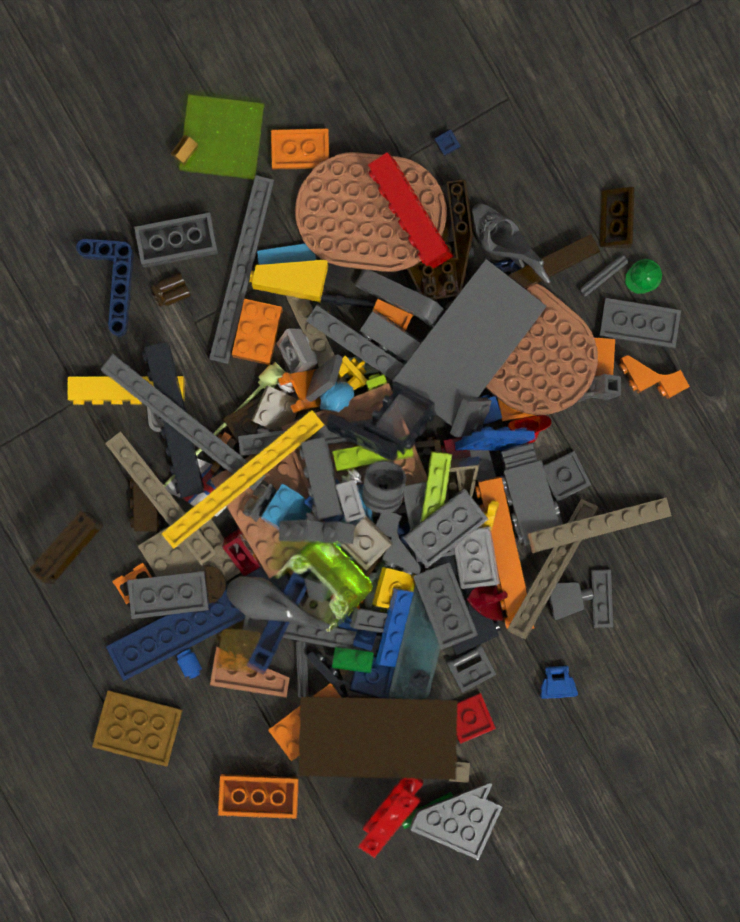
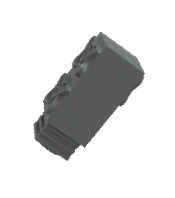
(527, 492)

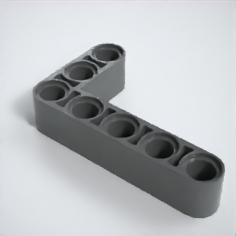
(400, 296)

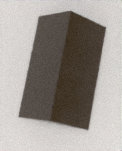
(617, 218)

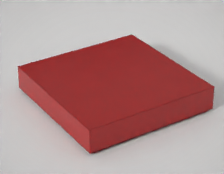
(473, 718)

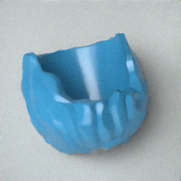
(337, 397)

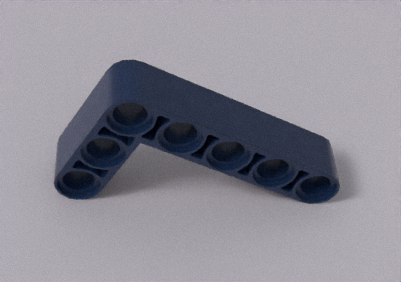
(117, 280)

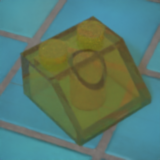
(236, 649)

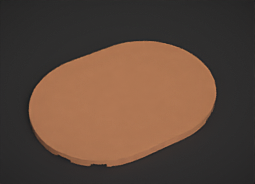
(350, 220)
(550, 363)

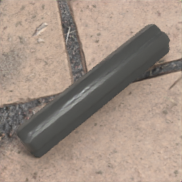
(602, 276)
(302, 670)

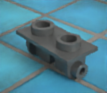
(255, 508)

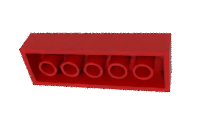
(410, 210)

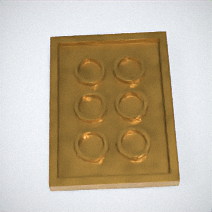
(137, 728)

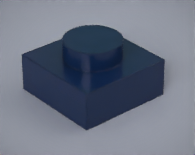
(447, 143)

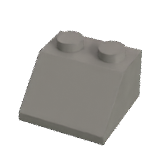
(296, 351)

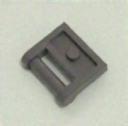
(474, 674)

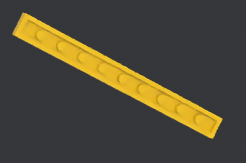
(242, 479)

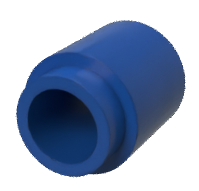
(189, 664)

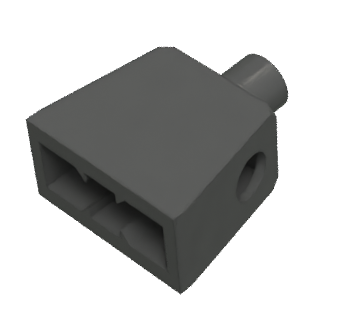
(568, 599)

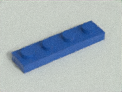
(394, 627)

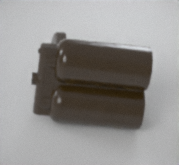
(170, 290)

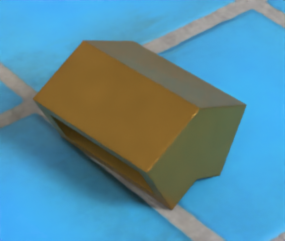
(184, 149)

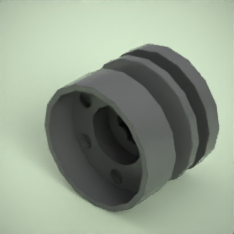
(383, 486)

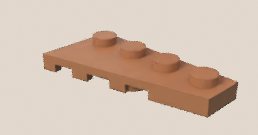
(270, 683)

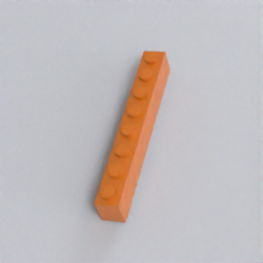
(505, 547)

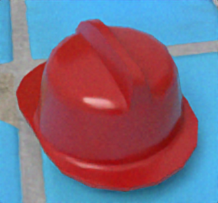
(532, 423)

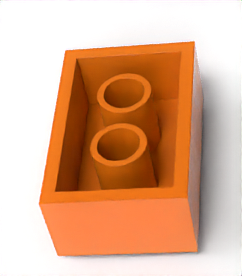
(257, 331)

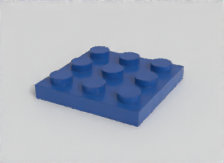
(494, 440)

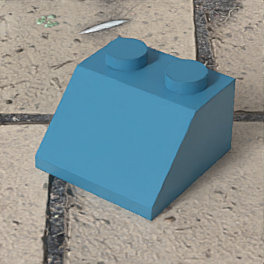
(286, 506)

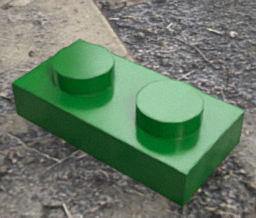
(353, 660)

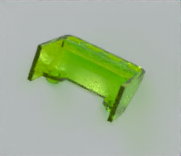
(336, 572)

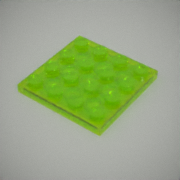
(226, 136)

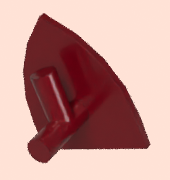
(487, 601)

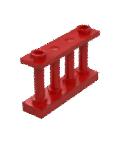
(390, 815)

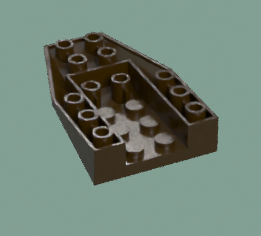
(449, 276)

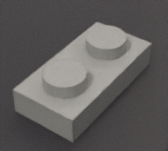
(350, 500)

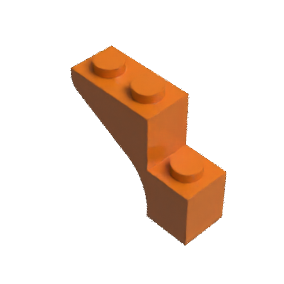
(643, 378)

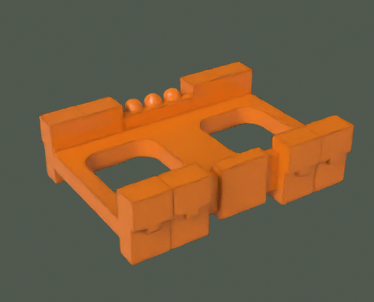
(130, 576)

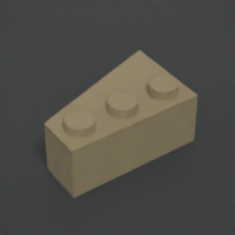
(462, 476)

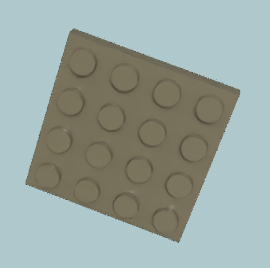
(170, 561)

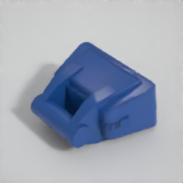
(558, 687)

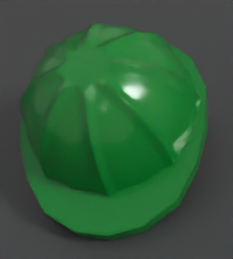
(644, 276)

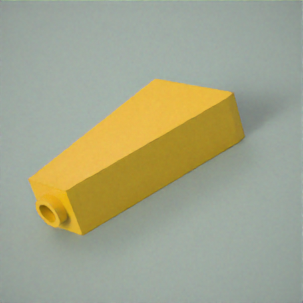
(292, 279)

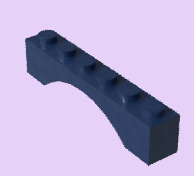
(275, 630)

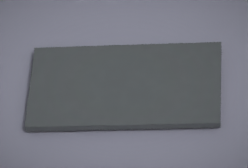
(471, 341)

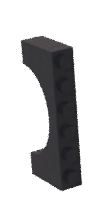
(485, 628)

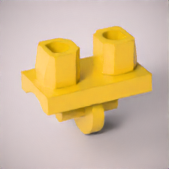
(354, 371)

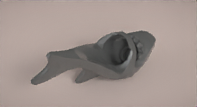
(502, 238)
(263, 600)

